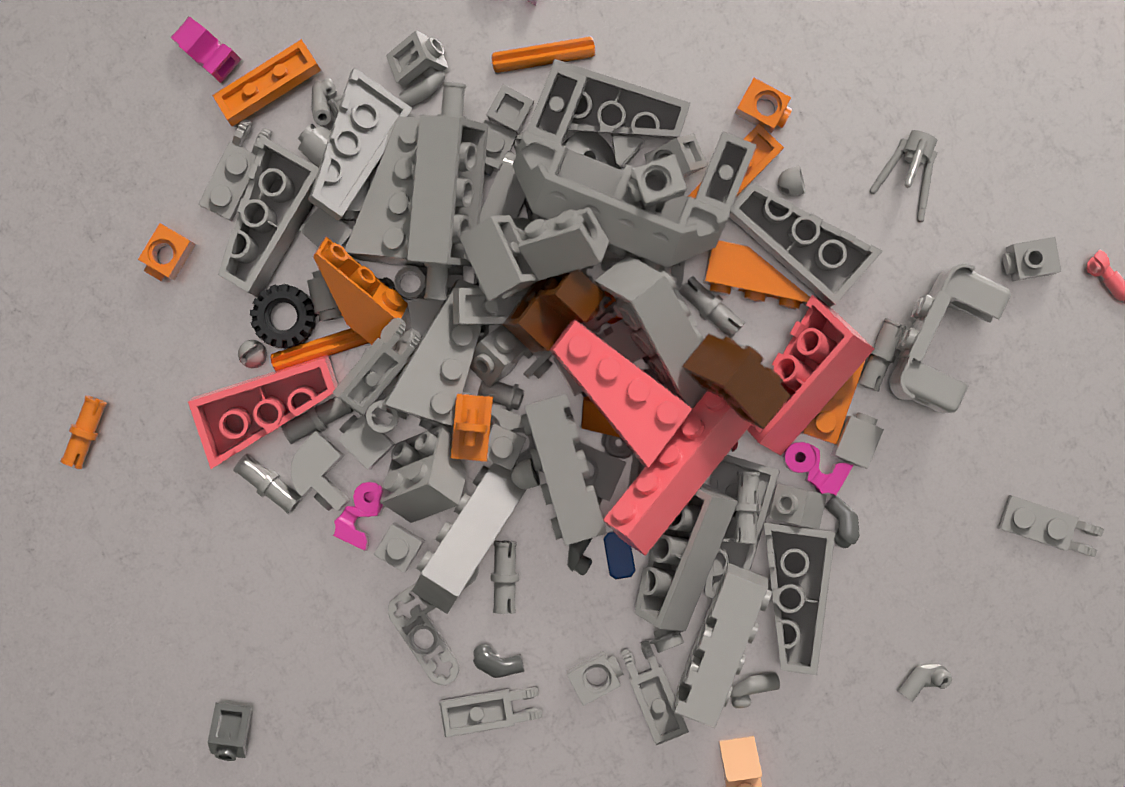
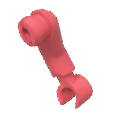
(1112, 279)

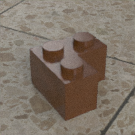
(551, 307)
(737, 378)

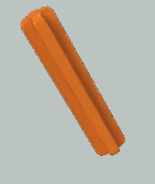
(543, 54)
(317, 348)

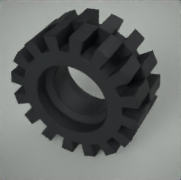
(261, 316)

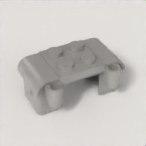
(953, 288)

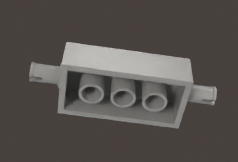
(445, 189)

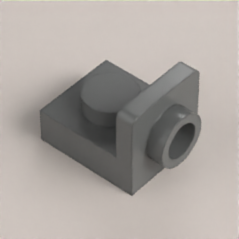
(229, 731)

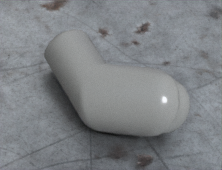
(925, 676)

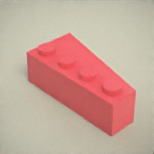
(812, 370)
(626, 396)
(253, 408)

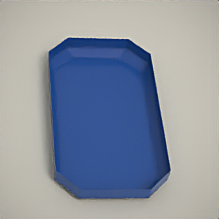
(619, 557)

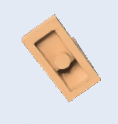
(740, 762)

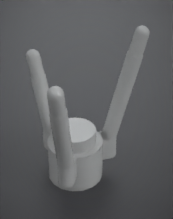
(918, 150)

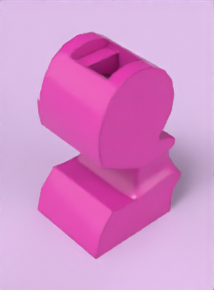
(206, 49)
(805, 457)
(367, 504)

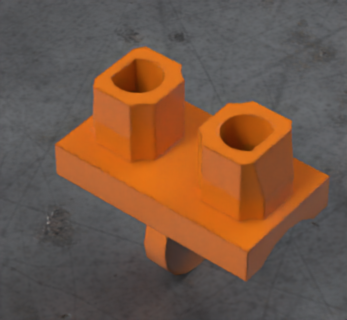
(471, 427)

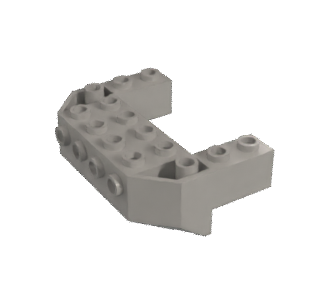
(566, 180)

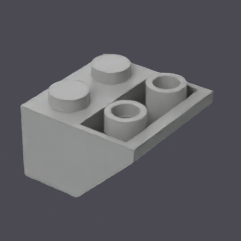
(423, 476)

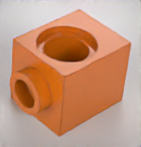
(759, 90)
(163, 237)

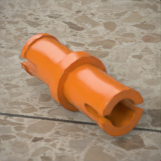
(83, 432)

